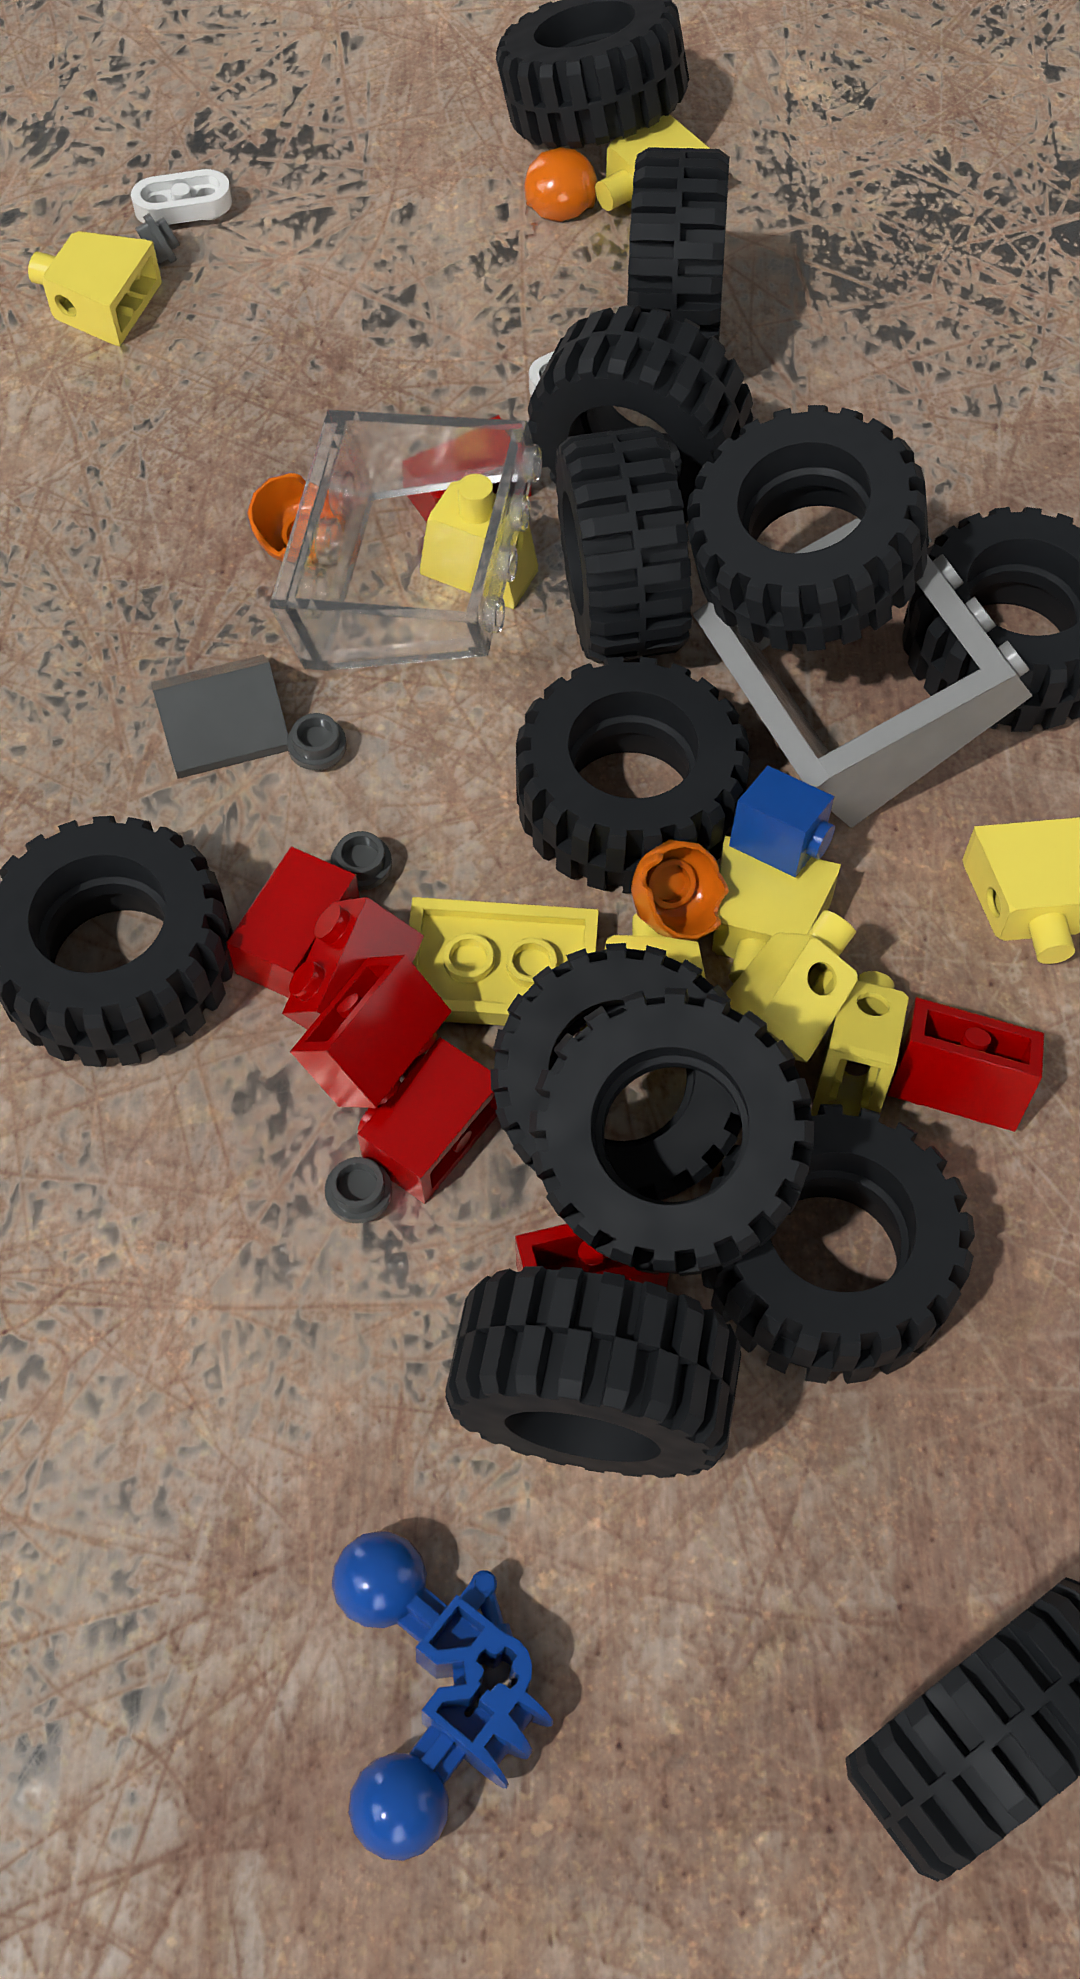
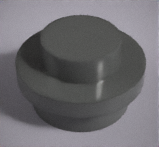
(162, 237)
(316, 742)
(364, 856)
(358, 1190)

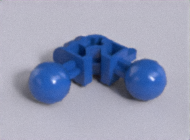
(402, 1797)

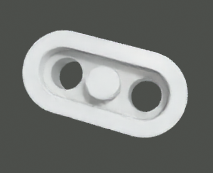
(182, 196)

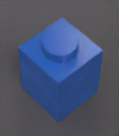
(782, 821)

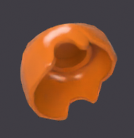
(560, 184)
(274, 512)
(679, 890)

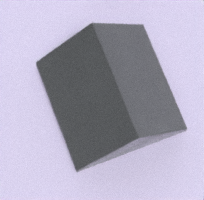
(221, 716)

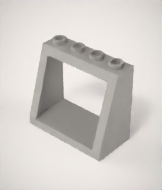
(907, 746)

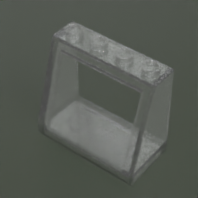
(383, 457)

